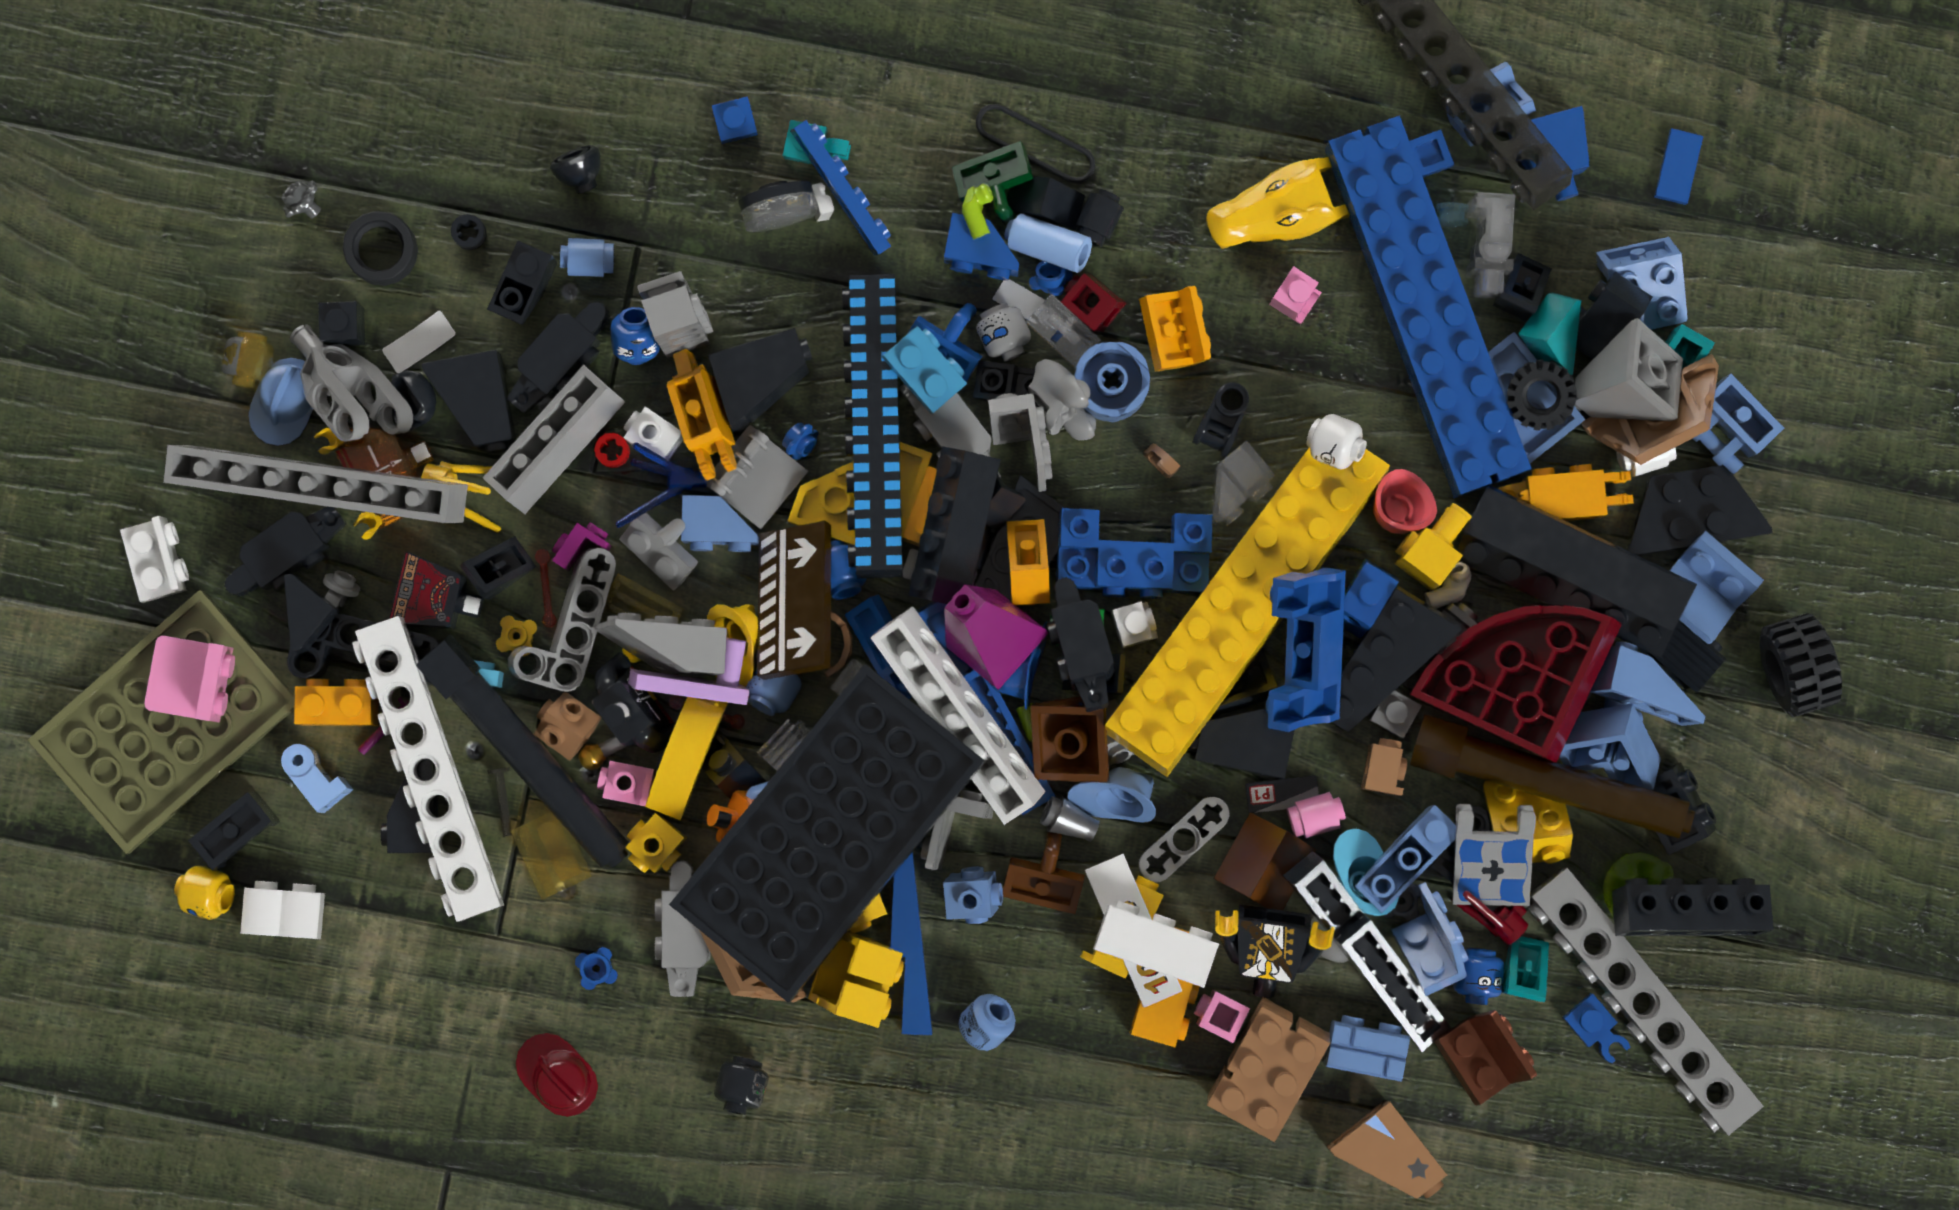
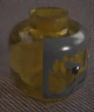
(247, 358)

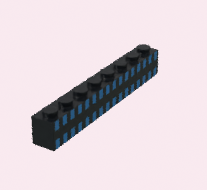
(875, 427)

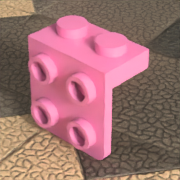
(189, 678)

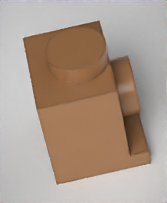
(1384, 767)

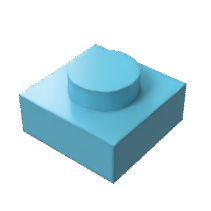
(493, 677)

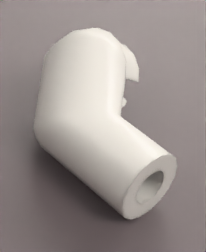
(1453, 588)

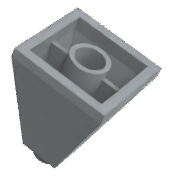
(1632, 378)

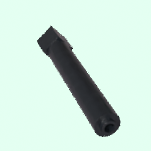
(457, 677)

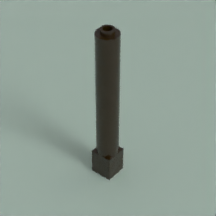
(1448, 749)

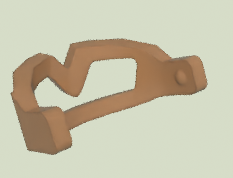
(847, 650)

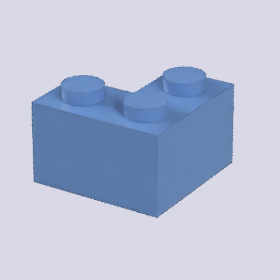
(1613, 741)

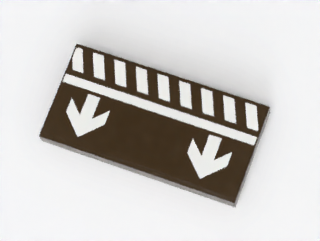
(794, 600)

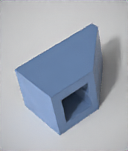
(714, 522)

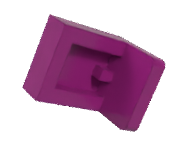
(571, 545)

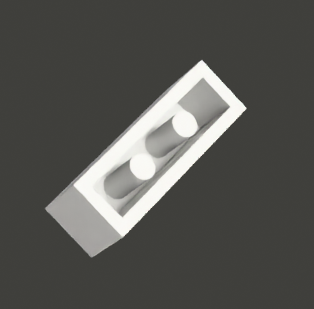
(1156, 944)

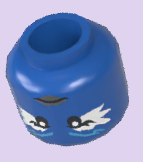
(632, 337)

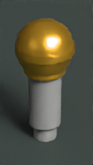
(594, 755)

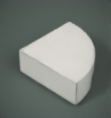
(823, 202)

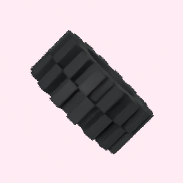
(1535, 417)

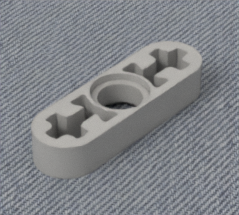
(1198, 814)

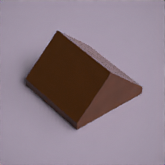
(1069, 741)
(1260, 860)

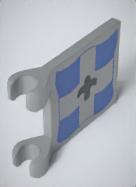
(1493, 863)

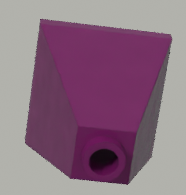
(990, 632)

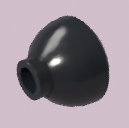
(578, 168)

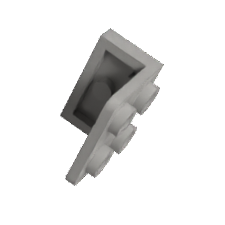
(1017, 420)
(935, 847)

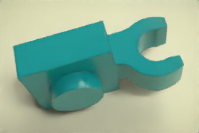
(834, 146)

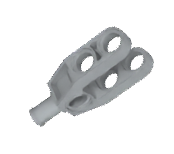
(344, 374)

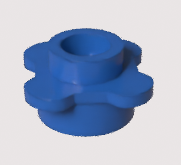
(1050, 278)
(800, 440)
(606, 972)

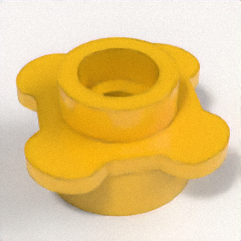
(511, 626)

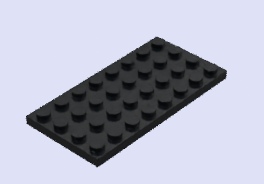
(827, 833)

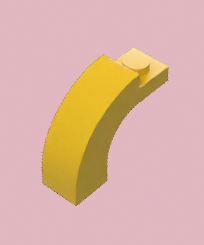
(685, 756)

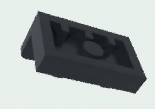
(1683, 785)

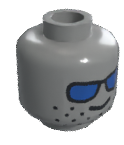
(1003, 332)

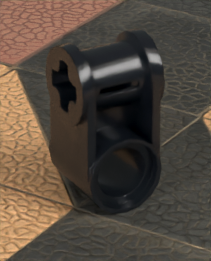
(1222, 421)

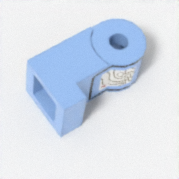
(305, 771)

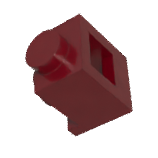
(1077, 297)

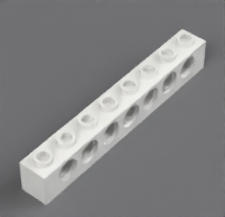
(394, 636)

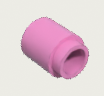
(1316, 815)

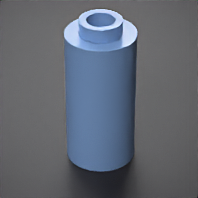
(1048, 242)

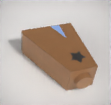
(1390, 1151)

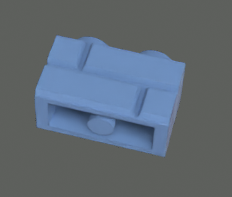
(1367, 1049)

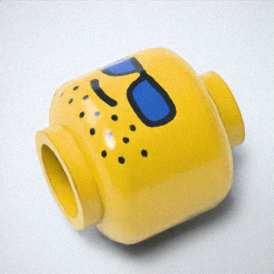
(204, 892)

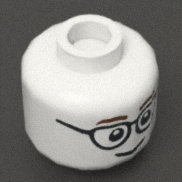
(1336, 441)

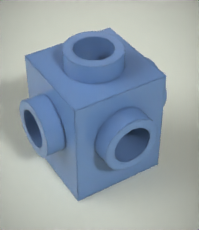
(972, 895)

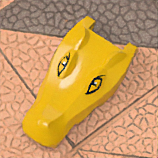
(1281, 206)

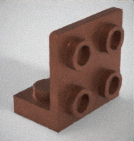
(1485, 1055)

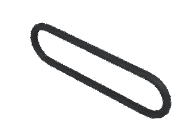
(1044, 130)

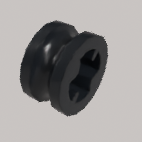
(465, 221)

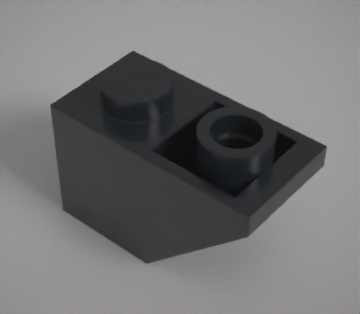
(522, 283)
(729, 767)

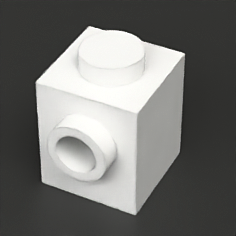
(653, 433)

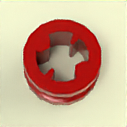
(604, 458)

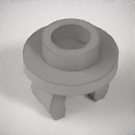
(340, 587)

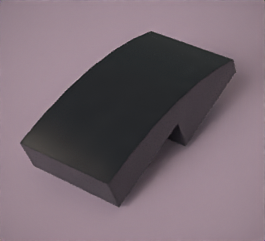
(1001, 378)

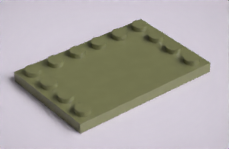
(146, 765)

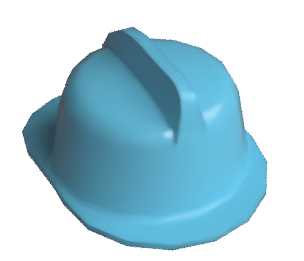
(1353, 856)

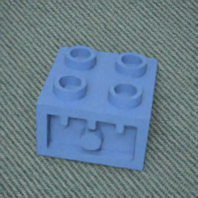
(1657, 270)
(1720, 589)
(1432, 945)

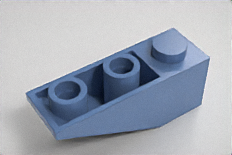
(1407, 857)

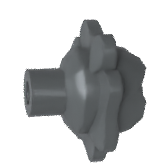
(300, 199)

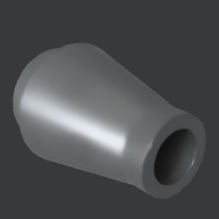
(1067, 819)

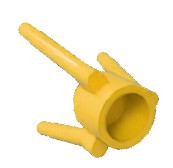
(446, 472)

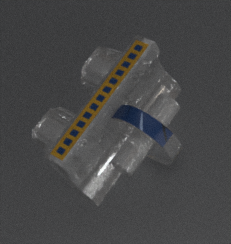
(1062, 330)

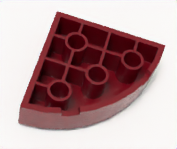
(1522, 673)

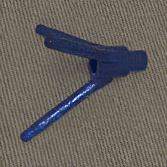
(678, 479)

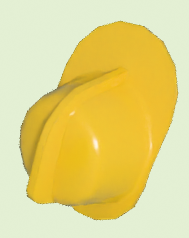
(741, 625)

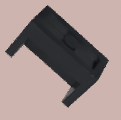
(233, 830)

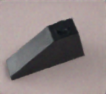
(400, 830)

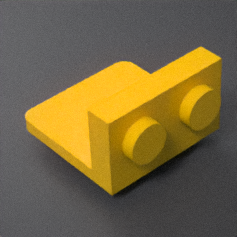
(1552, 827)

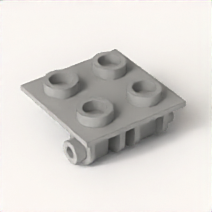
(761, 479)

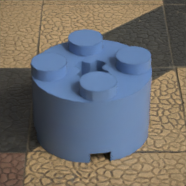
(1133, 381)

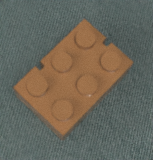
(1268, 1069)

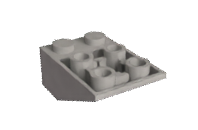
(672, 648)

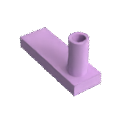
(724, 689)

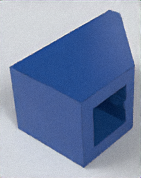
(983, 253)

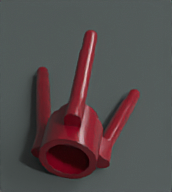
(1502, 922)

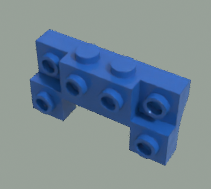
(1132, 565)
(1313, 648)

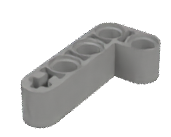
(571, 617)

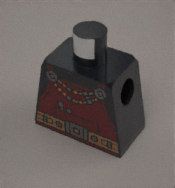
(432, 595)

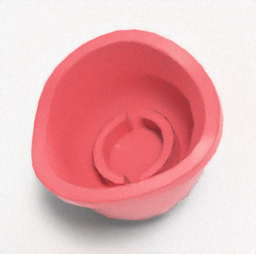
(1403, 503)

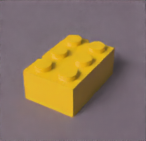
(857, 979)

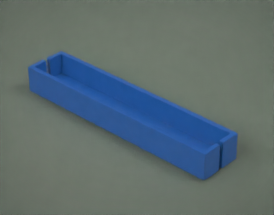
(1427, 307)

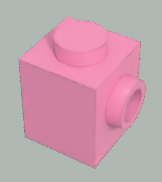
(1220, 1015)

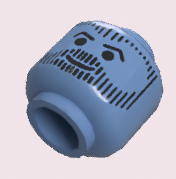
(987, 1022)

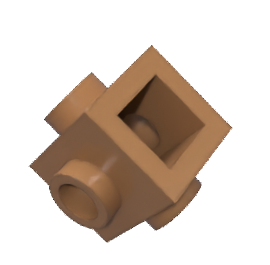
(566, 725)

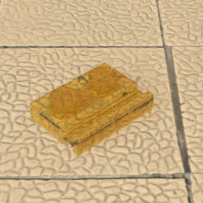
(551, 855)

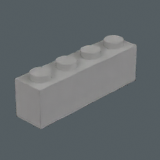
(553, 439)

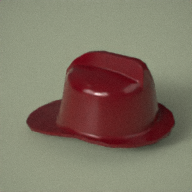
(556, 1074)

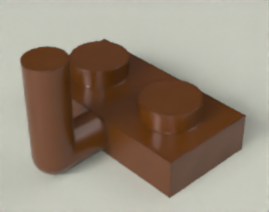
(1043, 882)

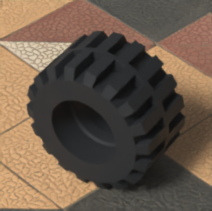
(1800, 664)

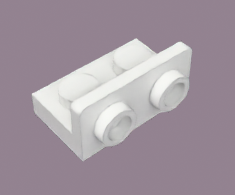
(154, 559)

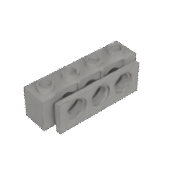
(675, 314)

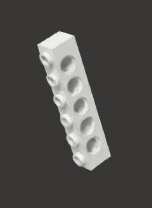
(952, 703)

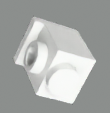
(1134, 624)

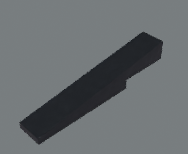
(1367, 950)

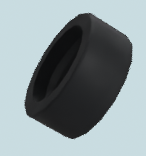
(363, 225)

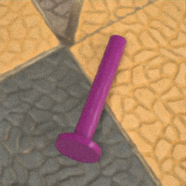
(378, 734)

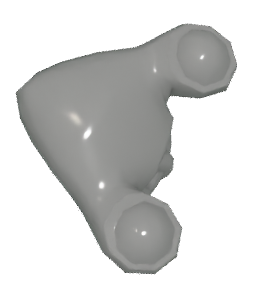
(1062, 400)

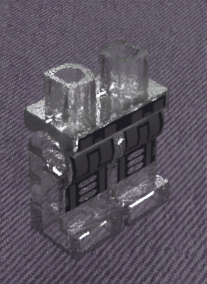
(1493, 242)

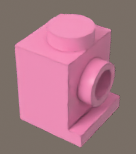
(1296, 295)
(641, 779)

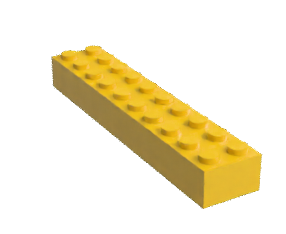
(1235, 609)

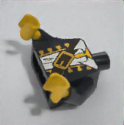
(1271, 944)

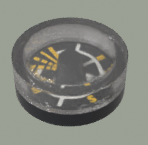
(778, 205)

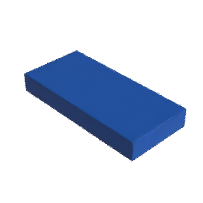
(1678, 166)

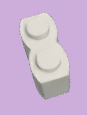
(282, 912)

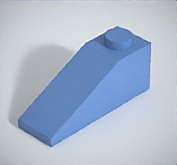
(1639, 680)

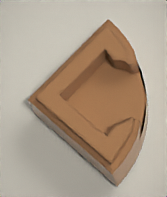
(1161, 460)

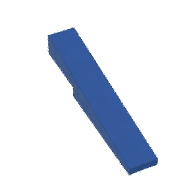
(934, 618)
(907, 939)

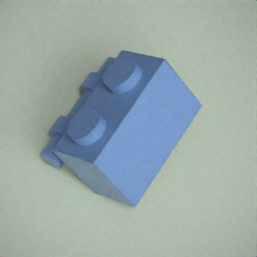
(1741, 420)

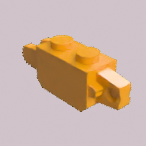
(701, 414)

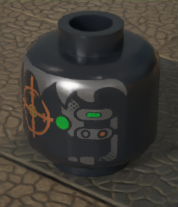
(741, 1085)

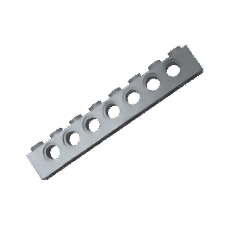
(316, 483)
(1737, 1099)

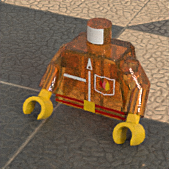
(377, 453)

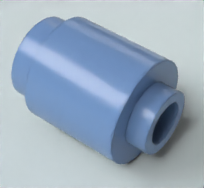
(587, 257)

